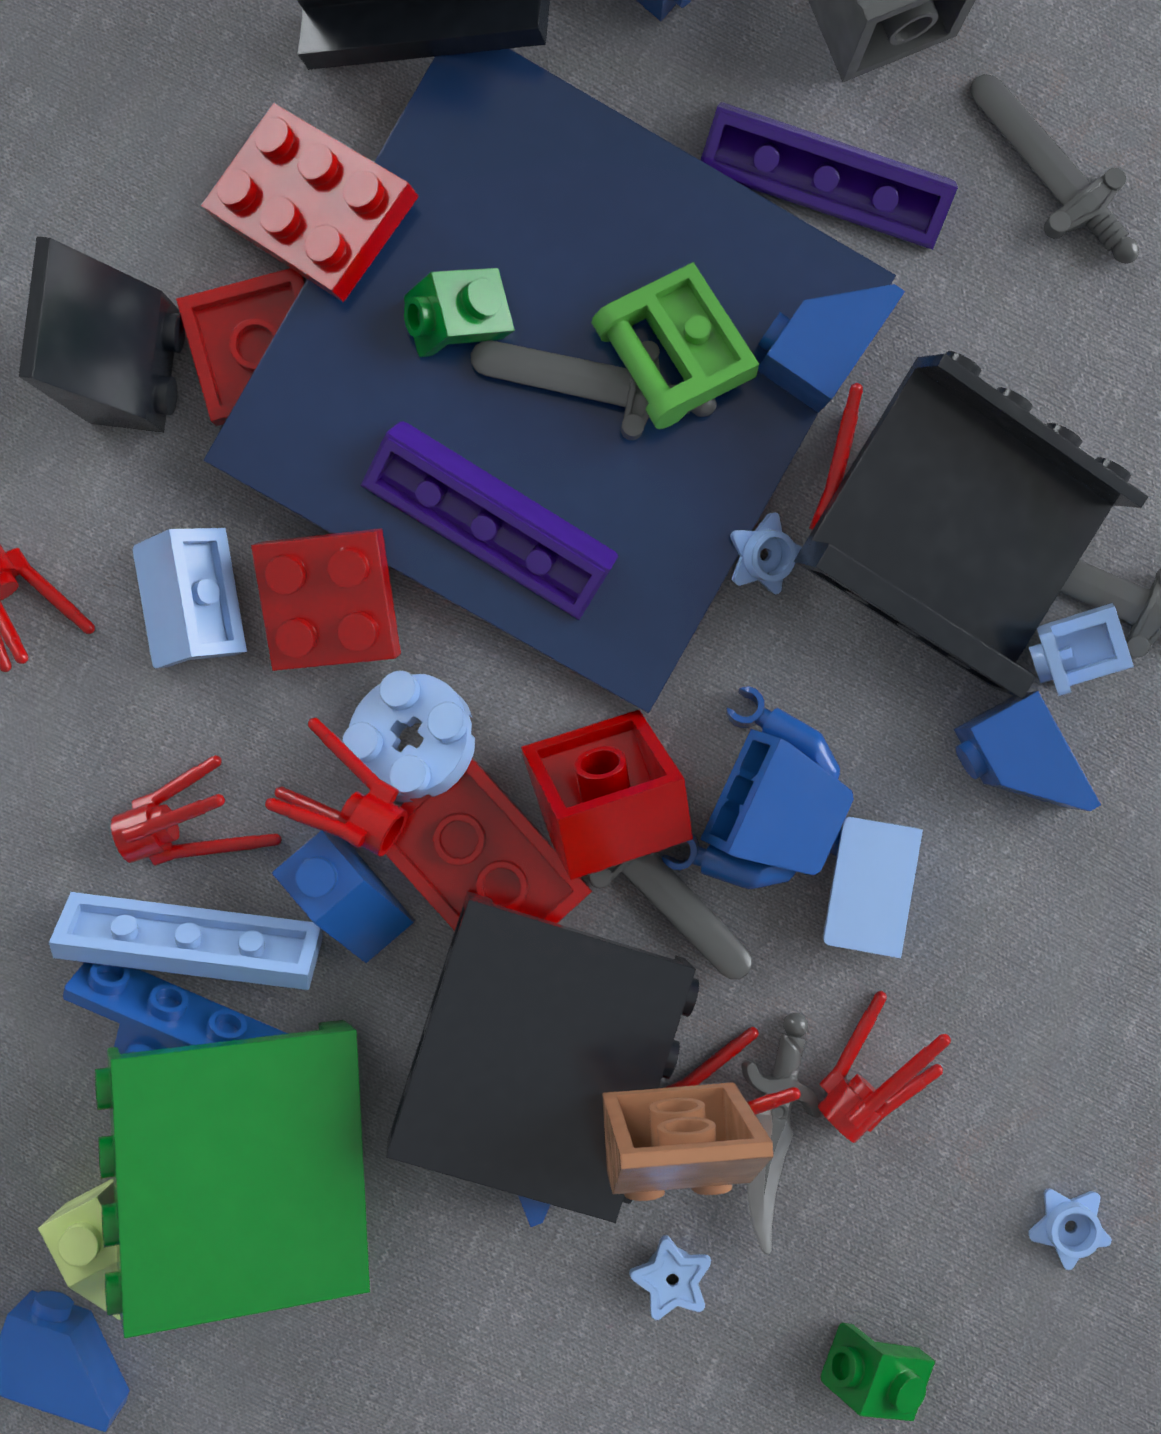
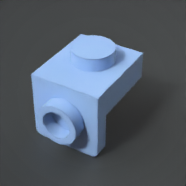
(1081, 648)

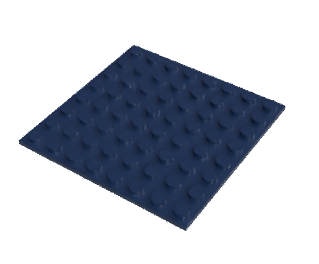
(573, 217)

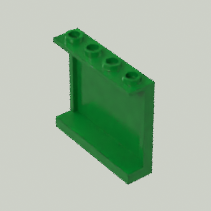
(233, 1178)

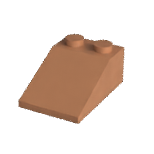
(682, 1140)

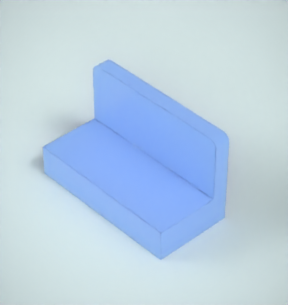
(189, 596)
(872, 886)

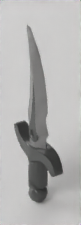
(777, 1122)

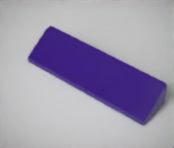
(828, 175)
(488, 518)

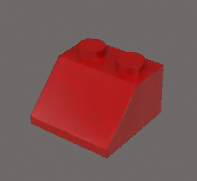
(608, 793)

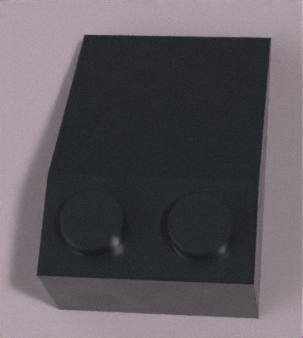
(100, 340)

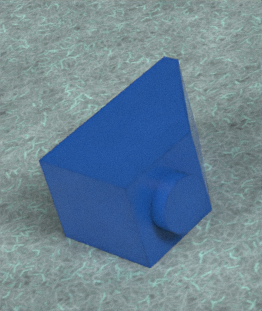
(824, 341)
(1025, 753)
(343, 895)
(60, 1361)

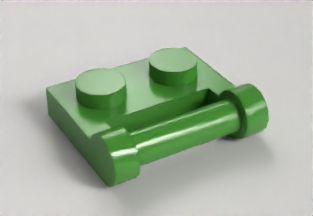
(693, 333)

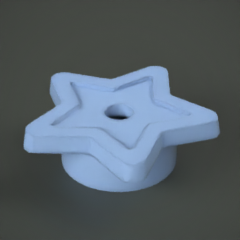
(780, 557)
(1072, 1244)
(666, 1261)

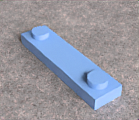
(187, 940)

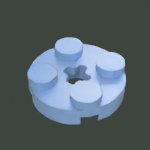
(399, 704)

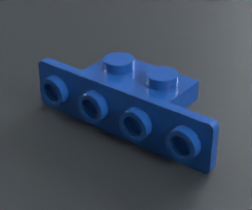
(156, 1012)

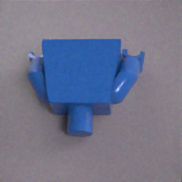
(777, 807)

